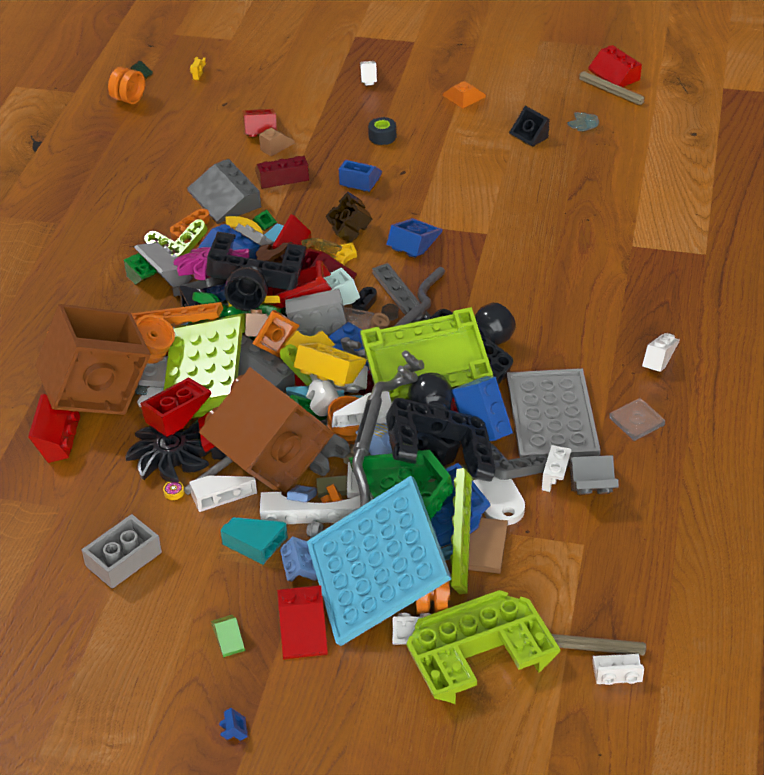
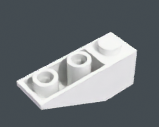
(660, 352)
(352, 413)

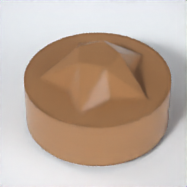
(379, 320)

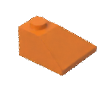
(464, 94)

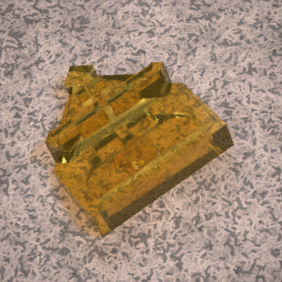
(322, 245)

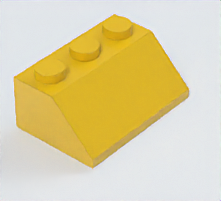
(328, 363)

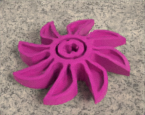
(196, 262)

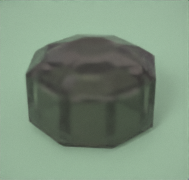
(390, 311)

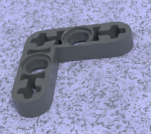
(200, 284)
(517, 467)

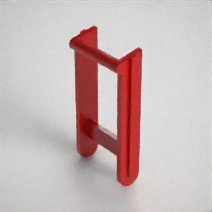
(310, 282)

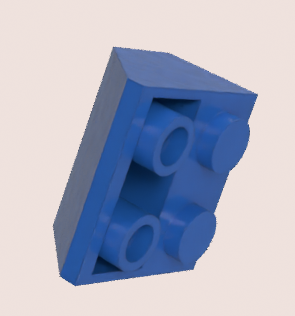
(358, 175)

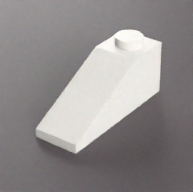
(368, 72)
(219, 490)

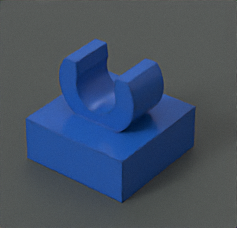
(234, 724)

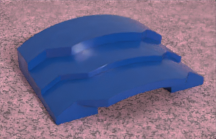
(442, 519)

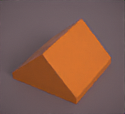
(275, 333)

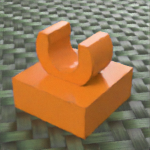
(334, 495)

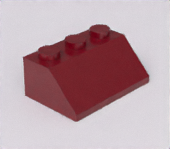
(282, 172)

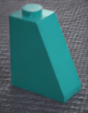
(254, 537)

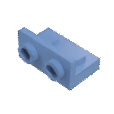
(297, 559)

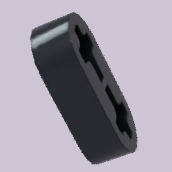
(367, 297)

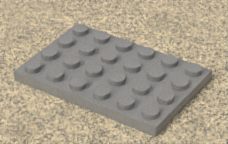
(552, 410)

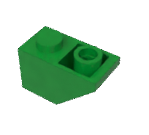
(138, 268)

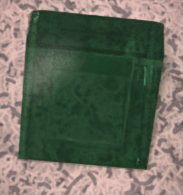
(141, 67)

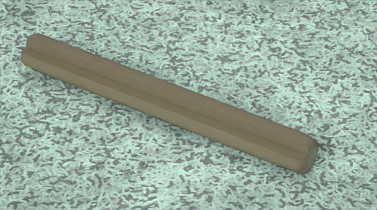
(612, 88)
(599, 644)

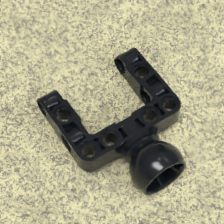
(249, 278)
(495, 327)
(430, 413)

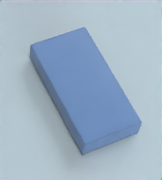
(302, 493)

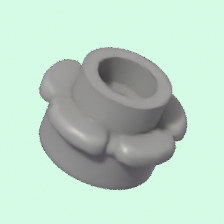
(314, 528)

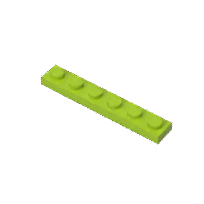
(461, 536)

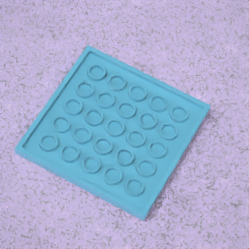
(377, 561)

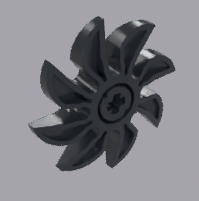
(165, 452)

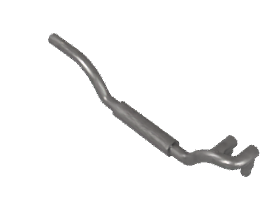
(412, 316)
(405, 375)

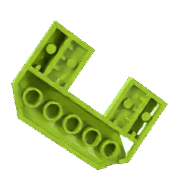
(452, 635)

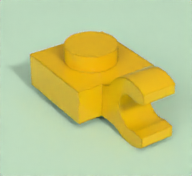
(197, 68)

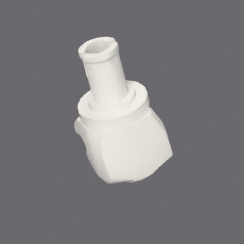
(321, 395)

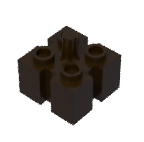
(349, 217)

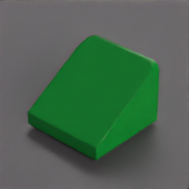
(264, 220)

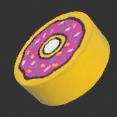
(173, 490)

